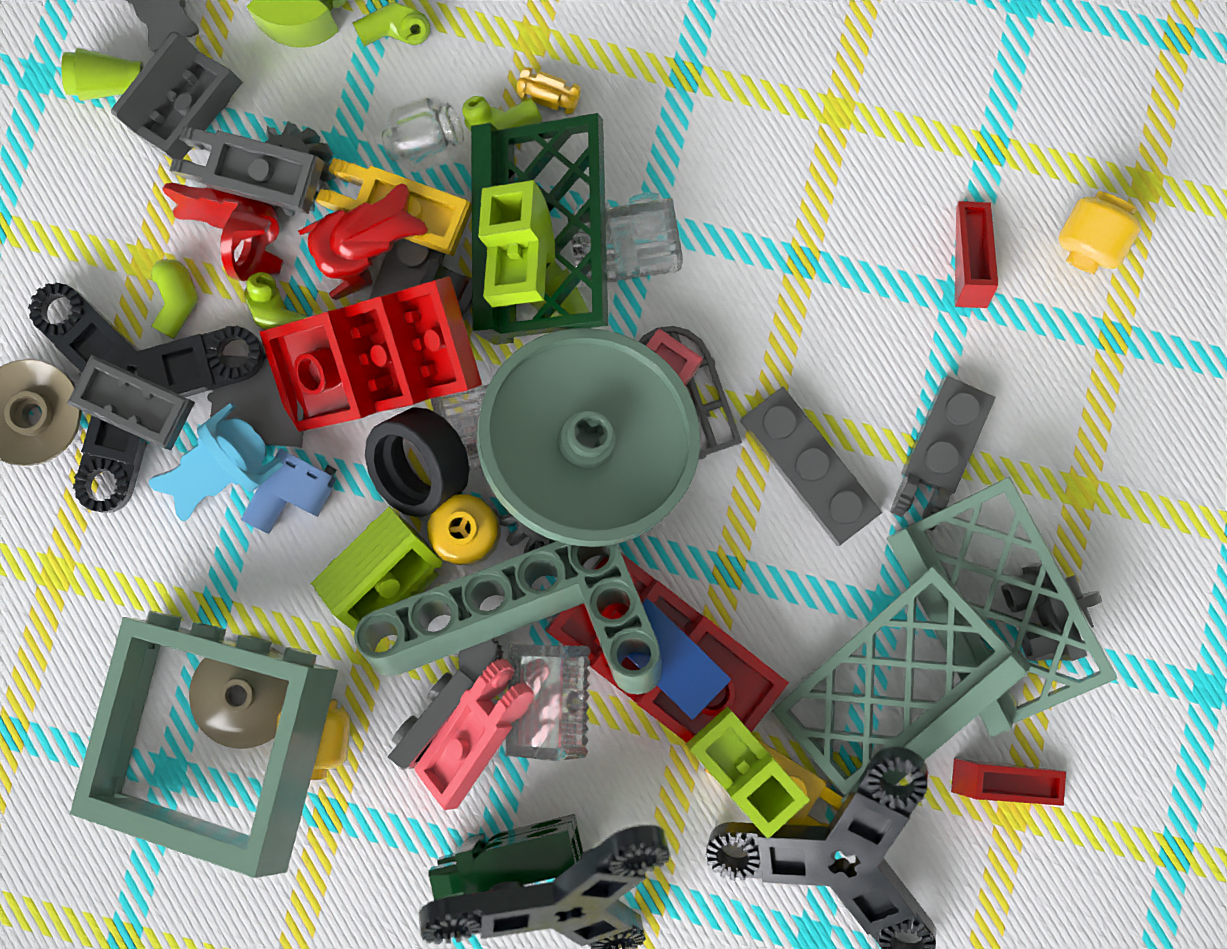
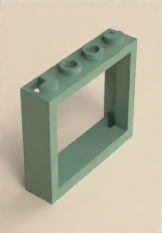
(289, 768)

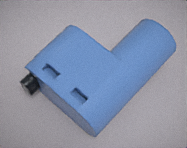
(292, 483)

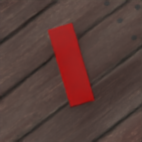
(974, 255)
(1008, 782)

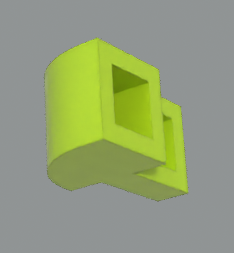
(296, 21)
(518, 243)
(747, 772)

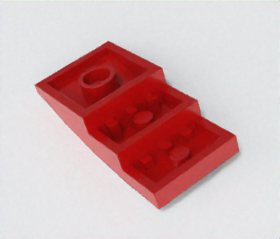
(372, 356)
(747, 695)

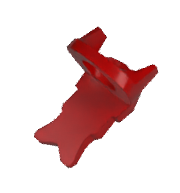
(240, 220)
(348, 241)

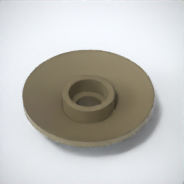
(27, 386)
(229, 723)

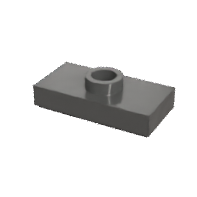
(131, 402)

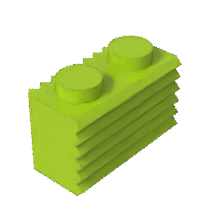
(376, 569)

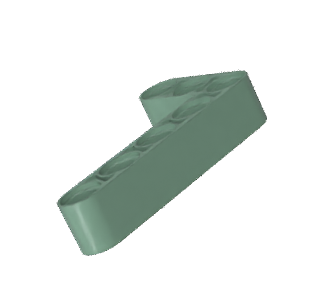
(520, 607)

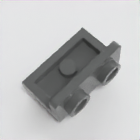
(175, 92)

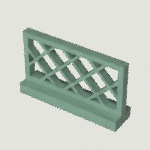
(918, 555)
(941, 719)

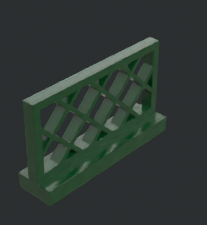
(494, 166)

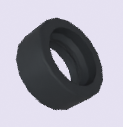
(438, 445)

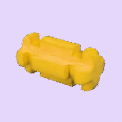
(548, 90)

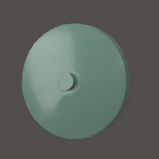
(588, 437)

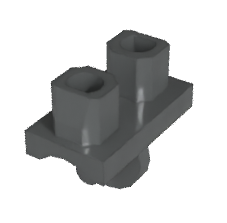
(1051, 614)

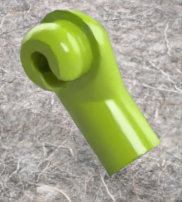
(393, 21)
(479, 111)
(178, 295)
(266, 302)

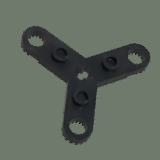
(182, 366)
(863, 828)
(575, 904)

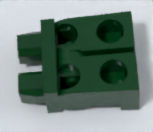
(518, 855)

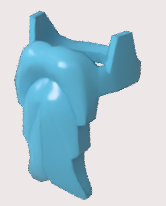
(224, 454)

